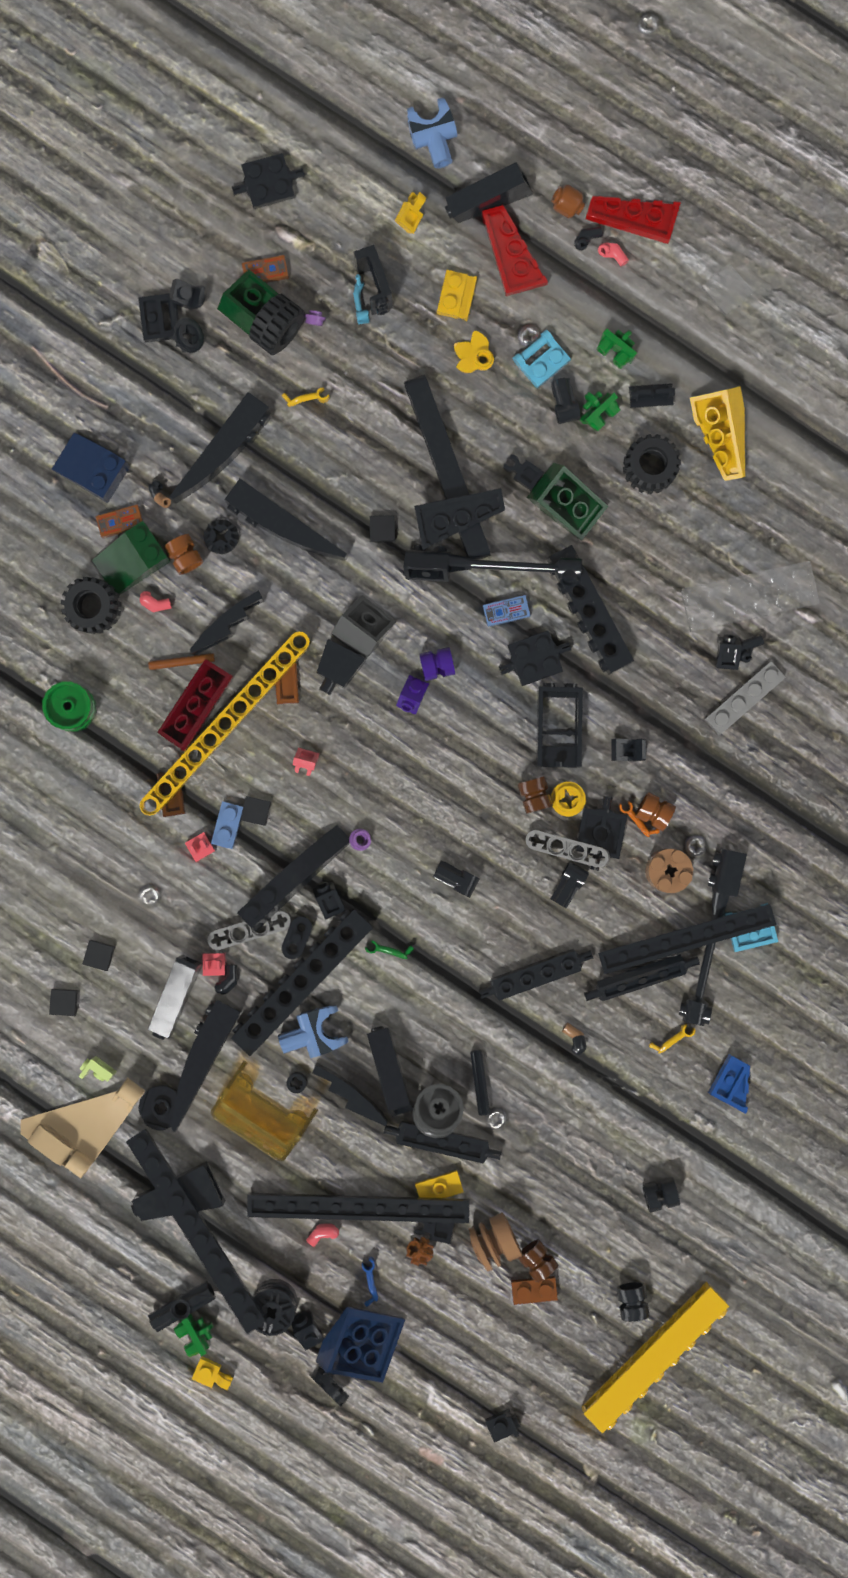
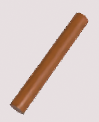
(181, 661)

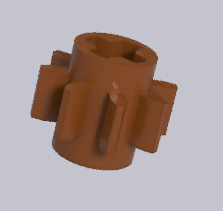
(420, 1251)

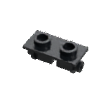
(651, 395)

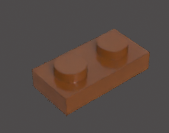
(529, 1291)

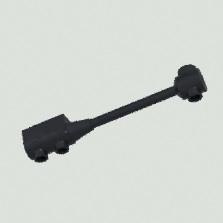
(439, 564)
(724, 884)

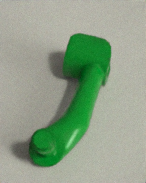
(392, 951)

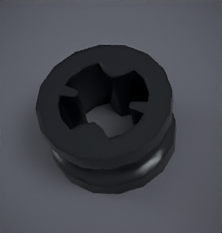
(300, 1076)

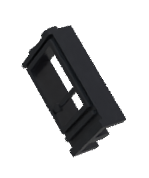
(560, 756)

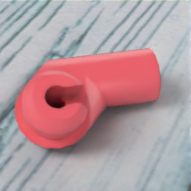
(613, 250)
(152, 604)
(322, 1231)

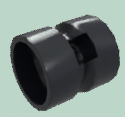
(668, 1191)
(632, 1298)

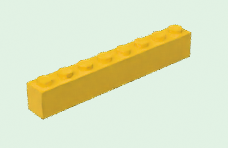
(654, 1357)

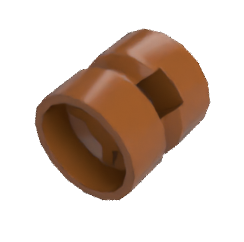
(183, 554)
(655, 811)

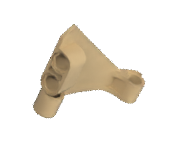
(81, 1131)

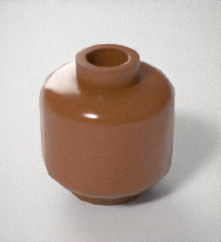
(568, 201)

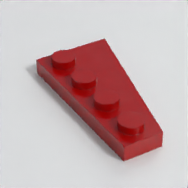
(646, 219)
(514, 262)

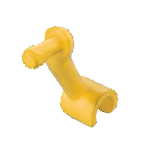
(306, 397)
(666, 1045)

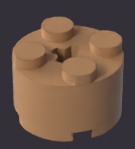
(679, 878)

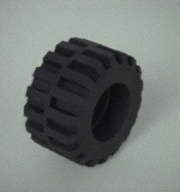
(276, 324)
(660, 448)
(74, 600)

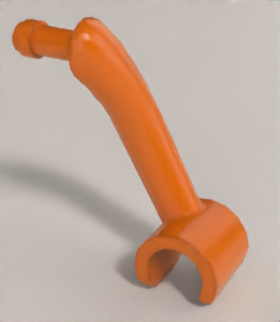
(638, 822)

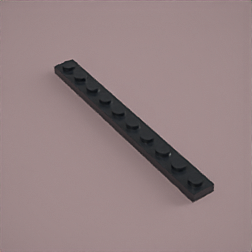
(358, 1208)
(196, 1231)

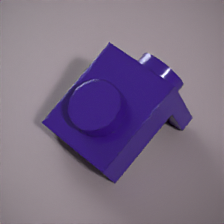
(412, 694)

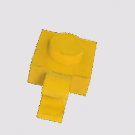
(409, 214)
(209, 1372)

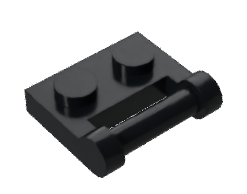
(152, 317)

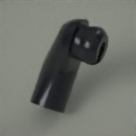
(585, 236)
(748, 645)
(229, 982)

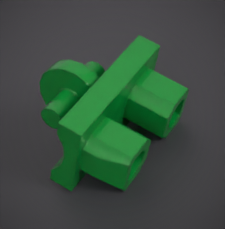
(620, 344)
(606, 403)
(198, 1344)

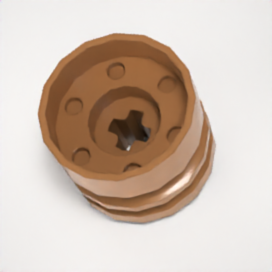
(495, 1242)

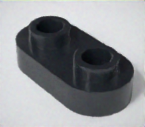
(296, 937)

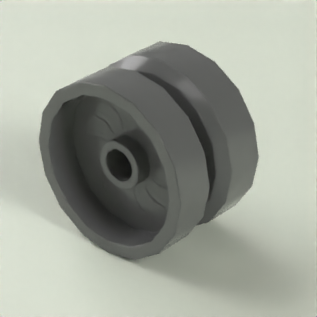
(441, 1098)

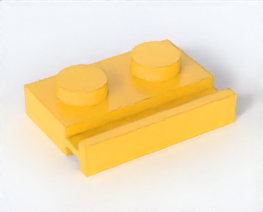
(456, 295)

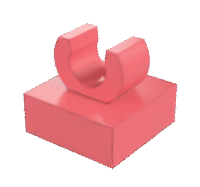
(305, 759)
(200, 847)
(214, 964)

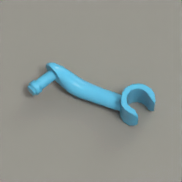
(362, 315)

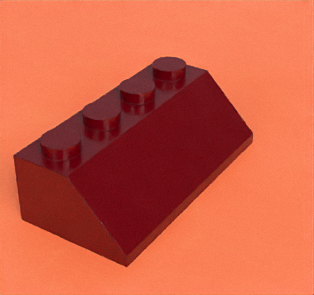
(195, 705)

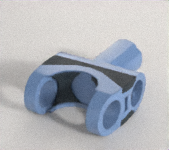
(434, 133)
(312, 1034)

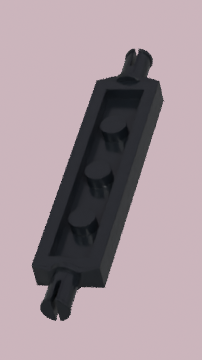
(536, 974)
(641, 977)
(452, 1145)

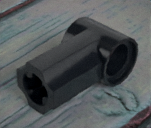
(566, 406)
(460, 880)
(571, 880)

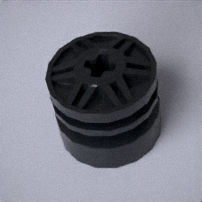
(278, 1295)

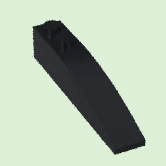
(225, 446)
(272, 518)
(293, 878)
(203, 1053)

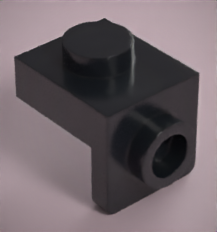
(628, 750)
(307, 1330)

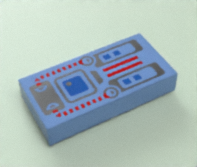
(506, 611)

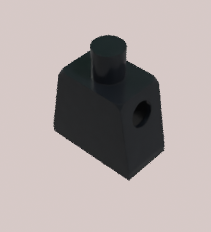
(338, 666)

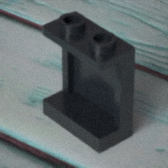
(368, 260)

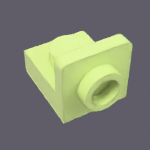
(101, 1069)

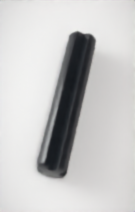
(480, 1082)

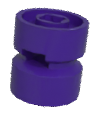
(437, 663)

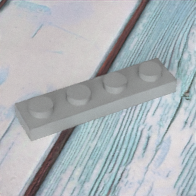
(745, 698)

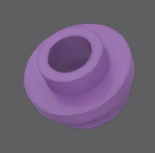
(314, 318)
(365, 836)

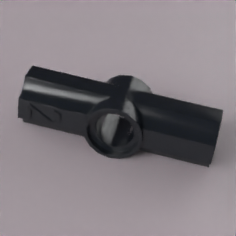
(170, 1313)

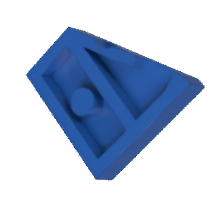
(732, 1083)

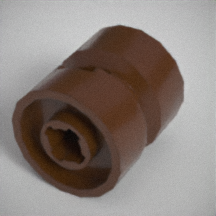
(535, 794)
(539, 1263)

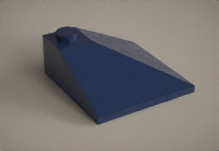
(360, 1344)

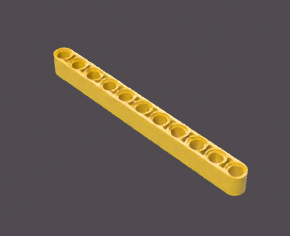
(214, 728)

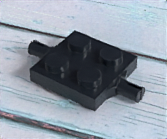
(268, 181)
(535, 658)
(602, 829)

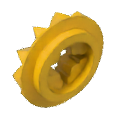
(573, 790)

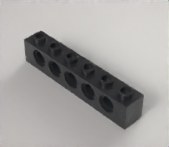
(601, 617)

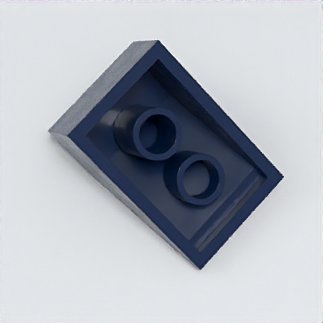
(91, 467)

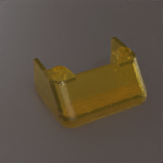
(258, 1119)

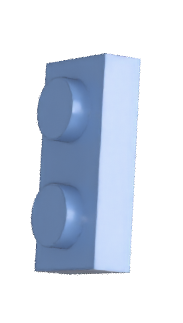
(227, 825)

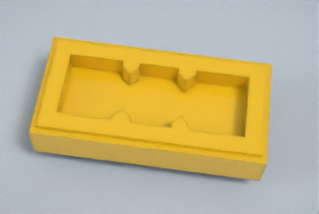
(440, 1186)

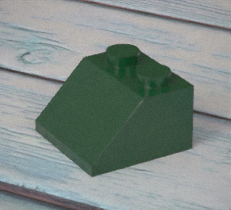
(245, 299)

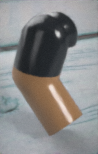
(154, 489)
(578, 1038)

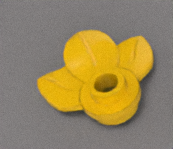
(471, 353)

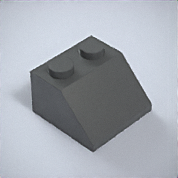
(363, 626)

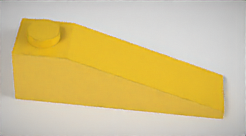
(723, 425)

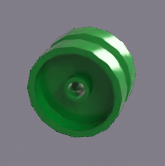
(58, 714)

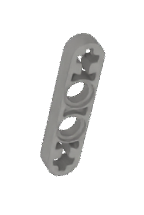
(568, 845)
(250, 934)

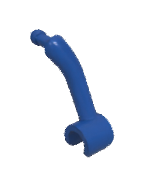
(370, 1280)

